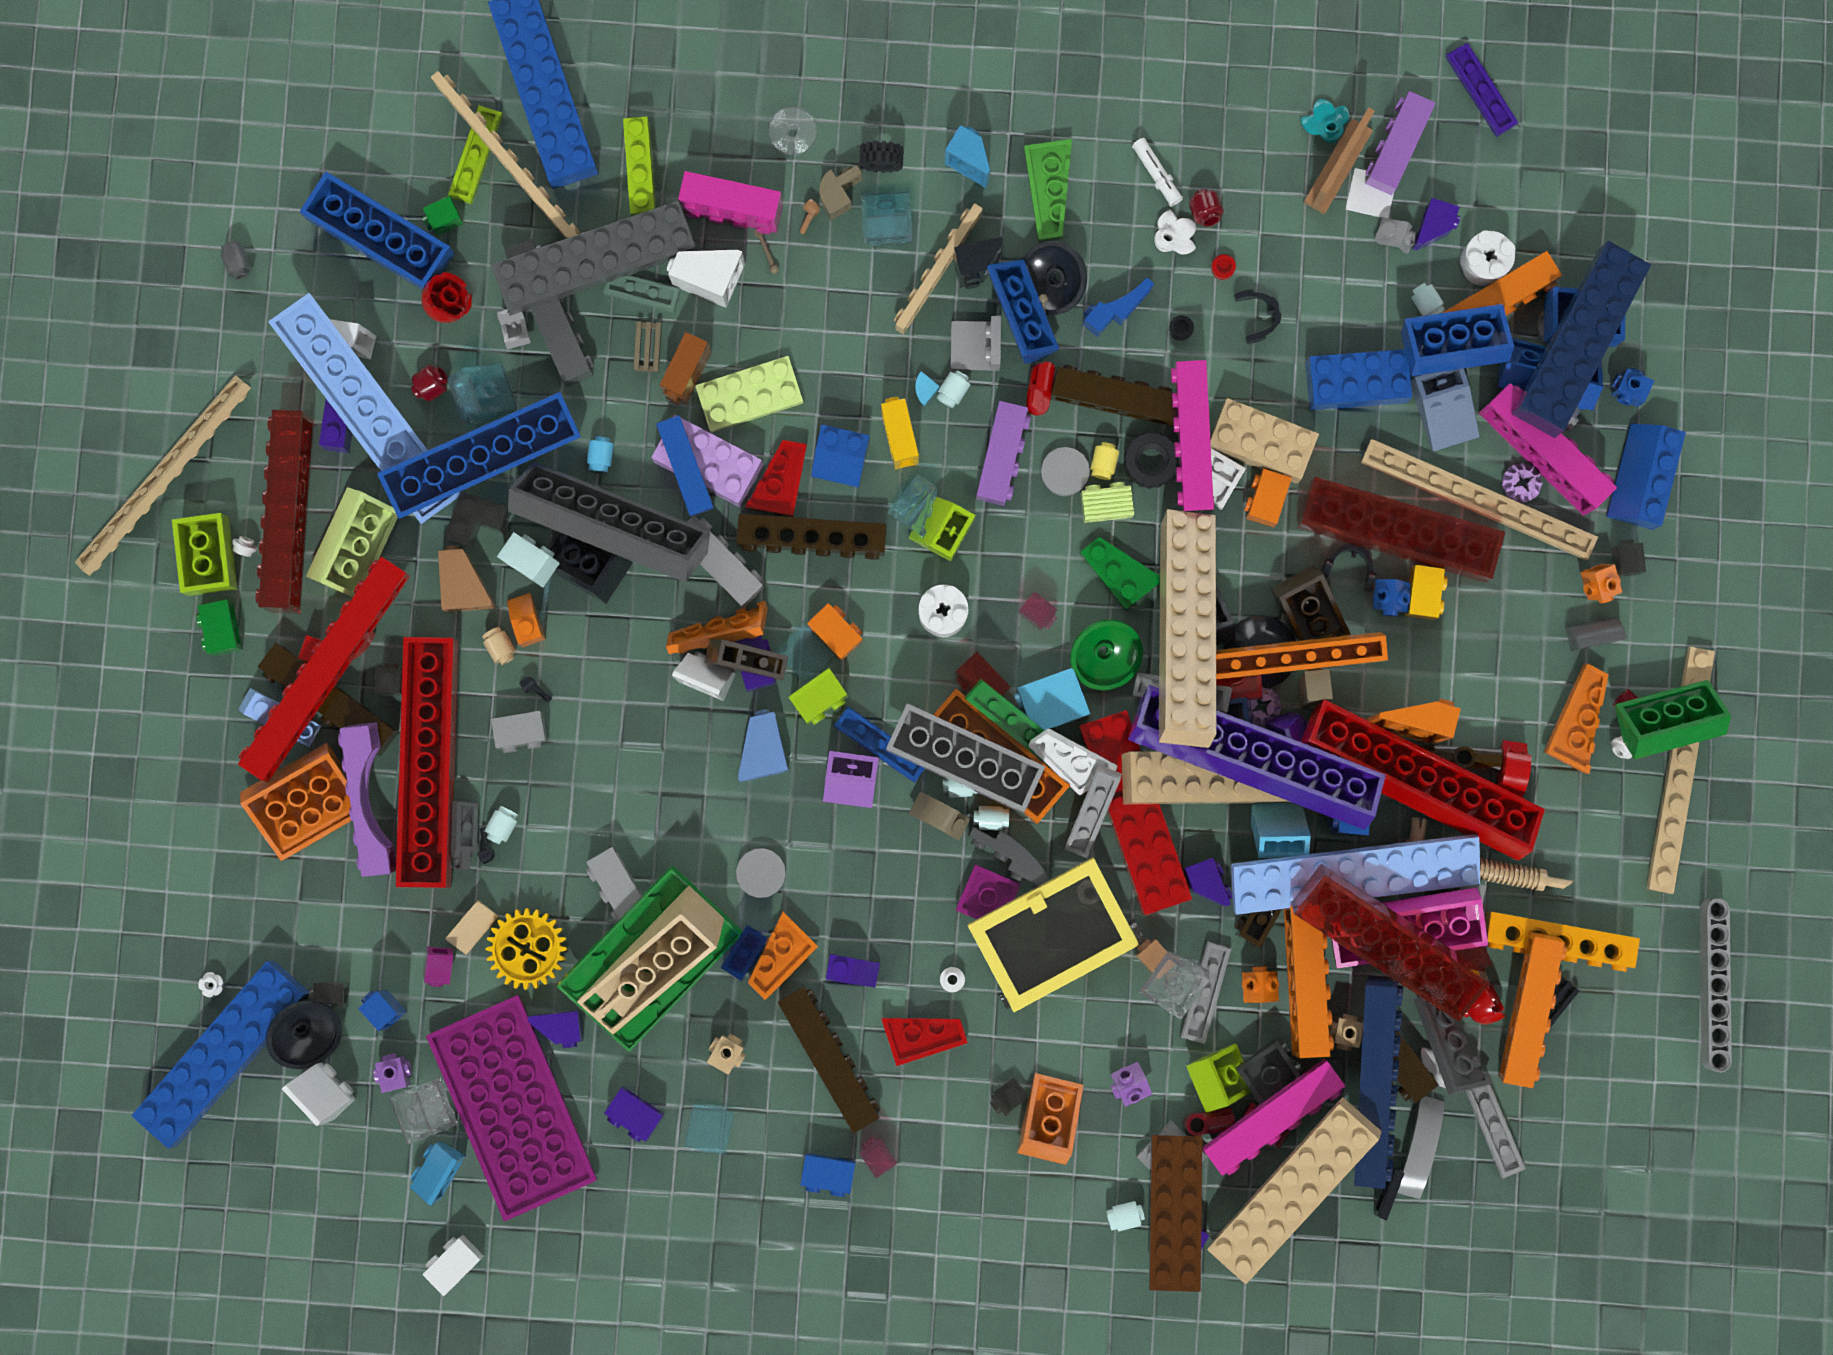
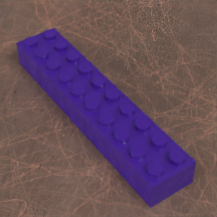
(1272, 764)

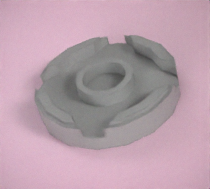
(1065, 471)
(761, 873)

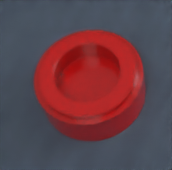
(1223, 267)

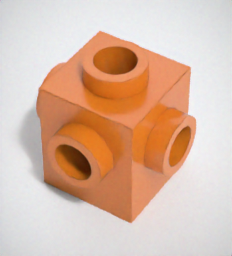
(1601, 582)
(1260, 985)

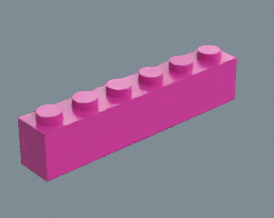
(1193, 435)
(1273, 1117)

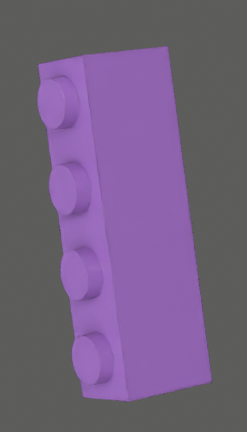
(1400, 142)
(1002, 453)

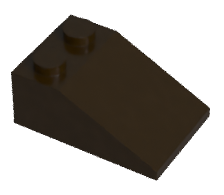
(1310, 606)

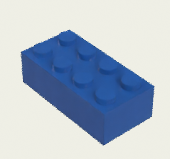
(1457, 340)
(1358, 379)

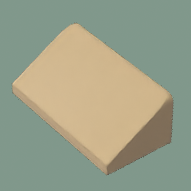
(472, 927)

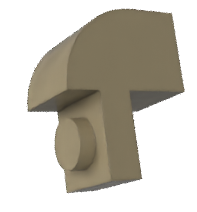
(833, 188)
(939, 815)

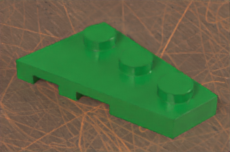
(1119, 572)

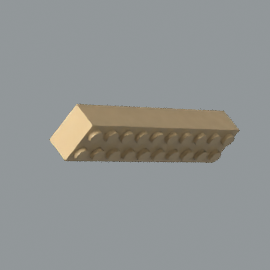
(1187, 629)

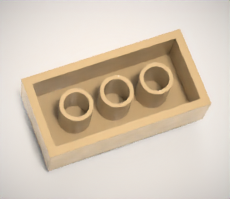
(1262, 440)

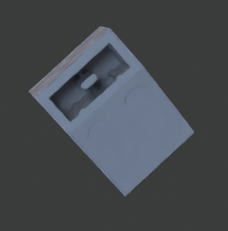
(1445, 408)

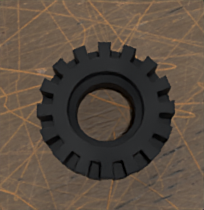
(881, 156)

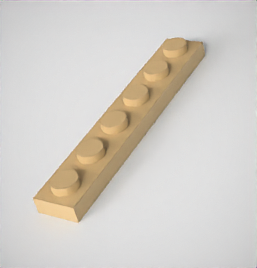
(932, 276)

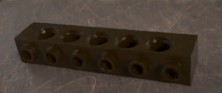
(750, 524)

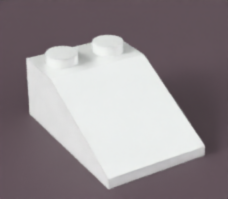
(704, 677)
(320, 1093)

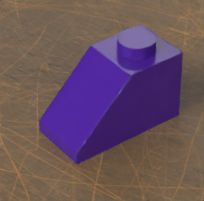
(1436, 222)
(1289, 725)
(852, 970)
(560, 1027)

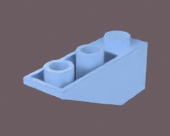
(258, 706)

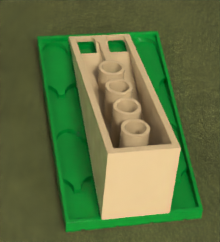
(649, 958)

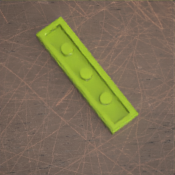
(473, 160)

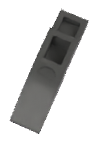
(1022, 865)

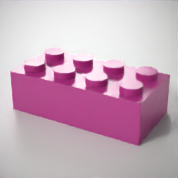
(730, 202)

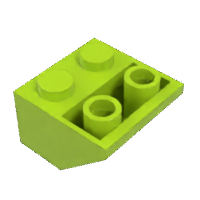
(945, 528)

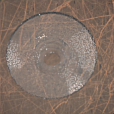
(792, 119)

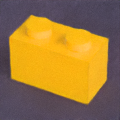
(1426, 592)

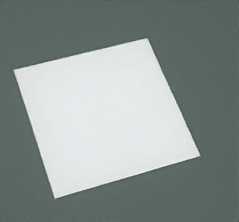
(1367, 199)

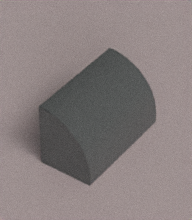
(1595, 633)

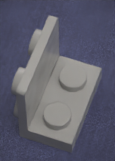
(976, 345)

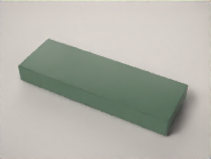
(644, 292)

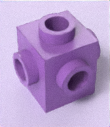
(388, 1081)
(1130, 1084)

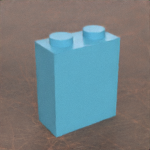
(1053, 700)
(1280, 830)

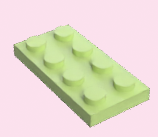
(749, 394)

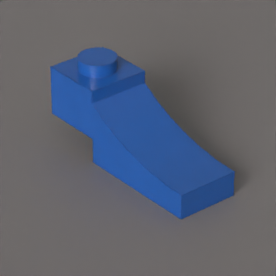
(1099, 317)

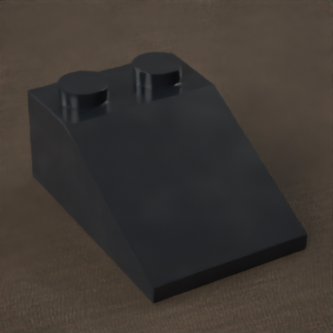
(589, 567)

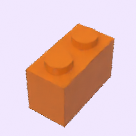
(1267, 498)
(835, 631)

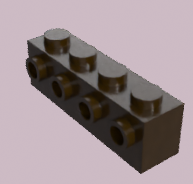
(1256, 926)

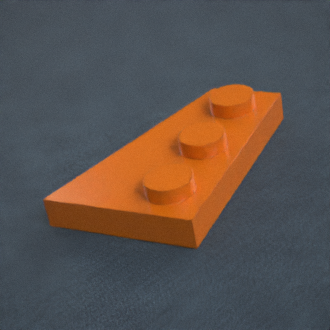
(781, 957)

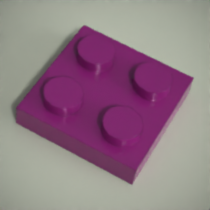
(985, 893)

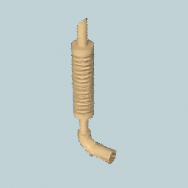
(1501, 871)

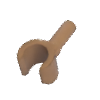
(812, 209)

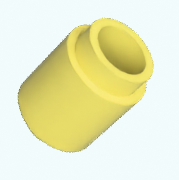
(1104, 461)

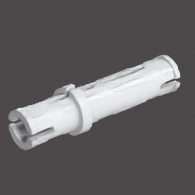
(1162, 180)

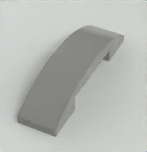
(1422, 1146)

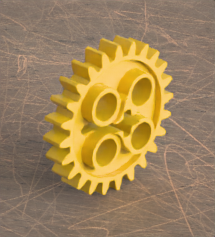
(537, 928)

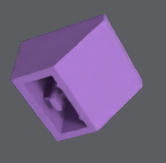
(850, 779)

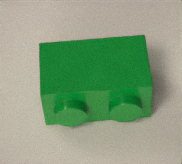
(219, 627)

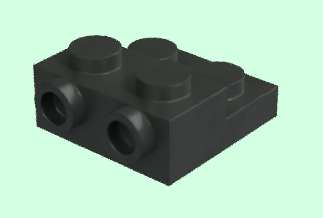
(1269, 1070)

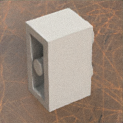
(452, 1265)

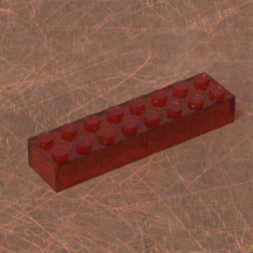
(285, 512)
(1401, 529)
(1390, 942)

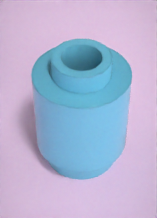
(600, 454)

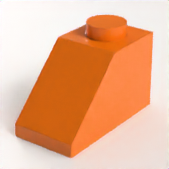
(525, 620)

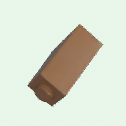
(460, 582)

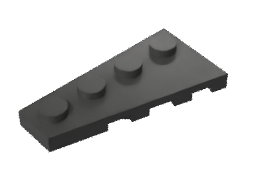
(1455, 1062)

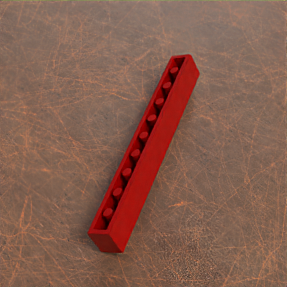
(323, 670)

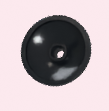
(1048, 260)
(1262, 631)
(304, 1045)

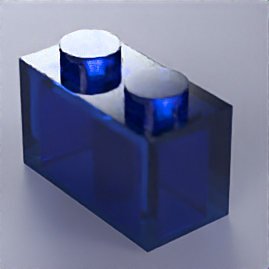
(745, 952)

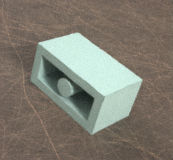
(528, 559)

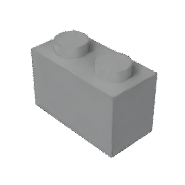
(519, 731)

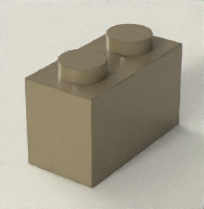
(1314, 687)

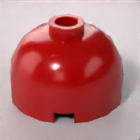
(446, 298)
(1487, 1008)

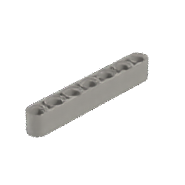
(1722, 996)

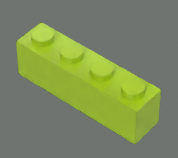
(639, 165)

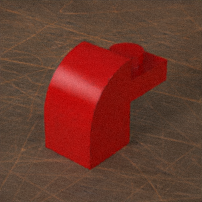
(1515, 767)

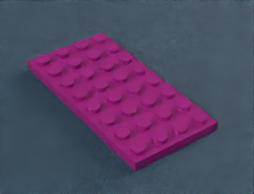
(511, 1108)

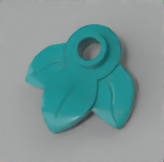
(1326, 117)

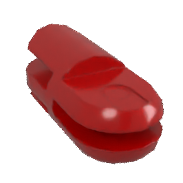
(1040, 388)

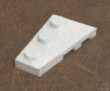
(1068, 759)

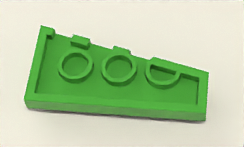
(1048, 183)

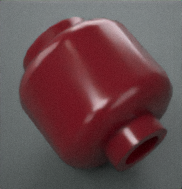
(1206, 207)
(429, 383)

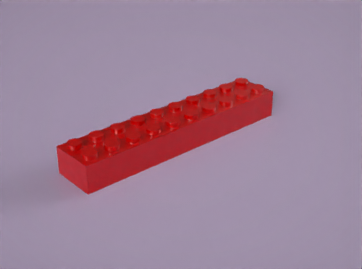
(427, 762)
(1428, 781)

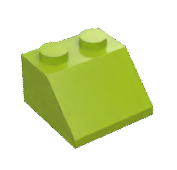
(818, 697)
(1217, 1078)

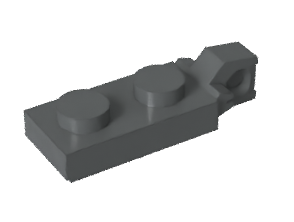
(463, 833)

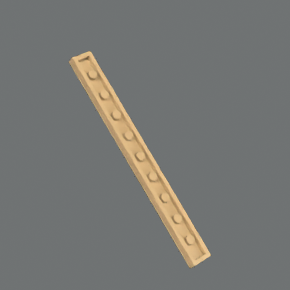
(507, 157)
(162, 475)
(1479, 499)
(1677, 790)

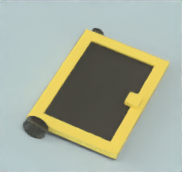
(1054, 935)

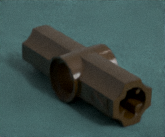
(1478, 757)

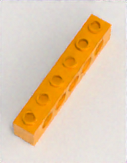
(1624, 946)

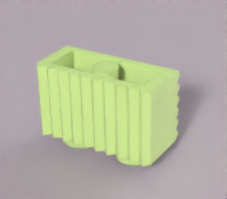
(1107, 503)

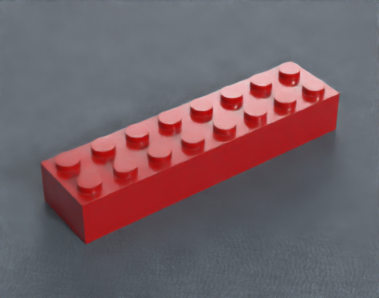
(1138, 827)

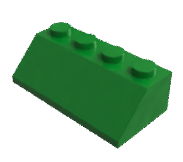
(1672, 719)

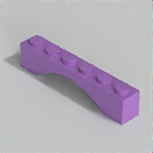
(375, 849)

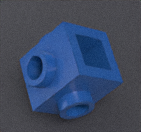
(1631, 387)
(1391, 596)

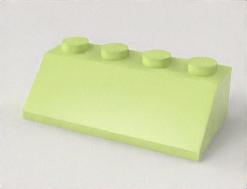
(352, 541)

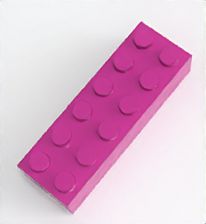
(1554, 458)
(1449, 917)

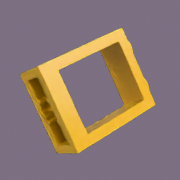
(899, 433)

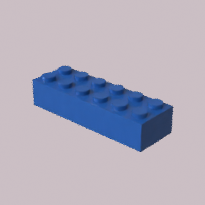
(376, 231)

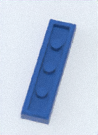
(684, 466)
(875, 741)

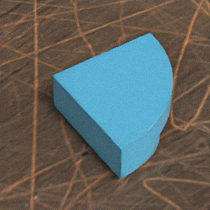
(925, 388)

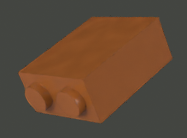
(685, 369)

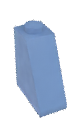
(763, 748)

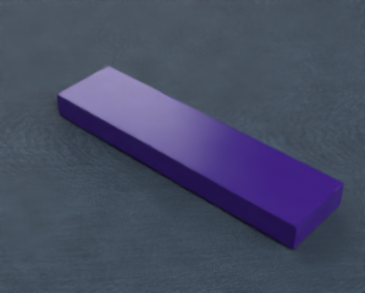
(1481, 89)

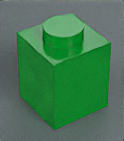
(442, 216)

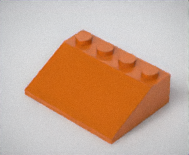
(1423, 722)
(300, 802)

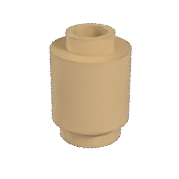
(499, 646)

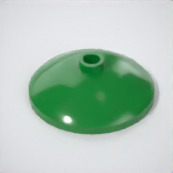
(1111, 666)

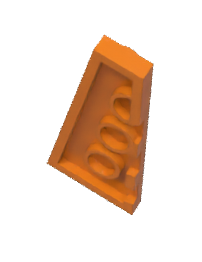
(740, 626)
(1576, 727)

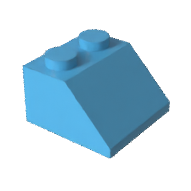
(968, 156)
(437, 1172)

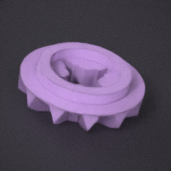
(1519, 493)
(1272, 709)

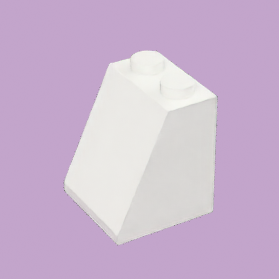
(707, 273)

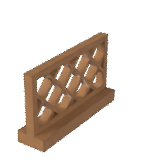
(1339, 163)

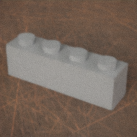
(729, 568)
(615, 881)

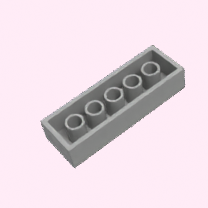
(965, 758)

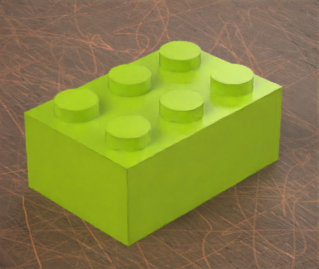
(204, 554)

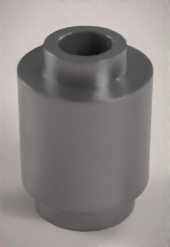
(235, 260)

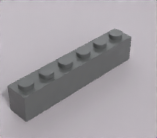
(557, 332)

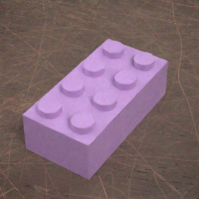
(724, 467)

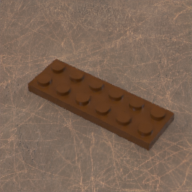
(1175, 1213)

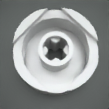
(1500, 253)
(950, 598)

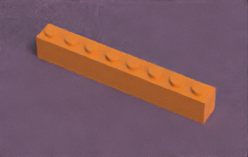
(1301, 655)

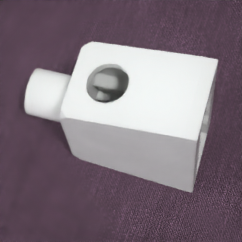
(357, 337)

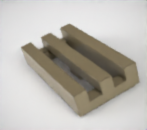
(648, 326)

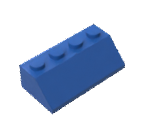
(1023, 310)
(1523, 363)
(1646, 475)

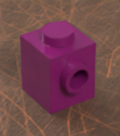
(438, 966)

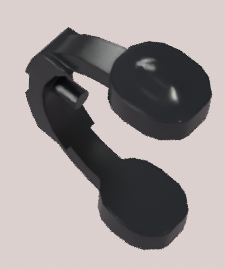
(1271, 301)
(1371, 576)

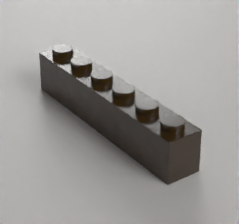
(1114, 395)
(338, 707)
(829, 1060)

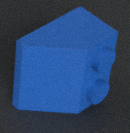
(840, 456)

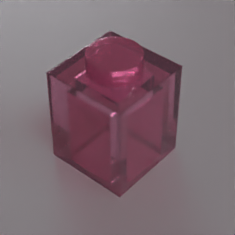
(1038, 612)
(877, 1156)

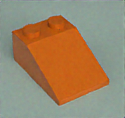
(1050, 1119)

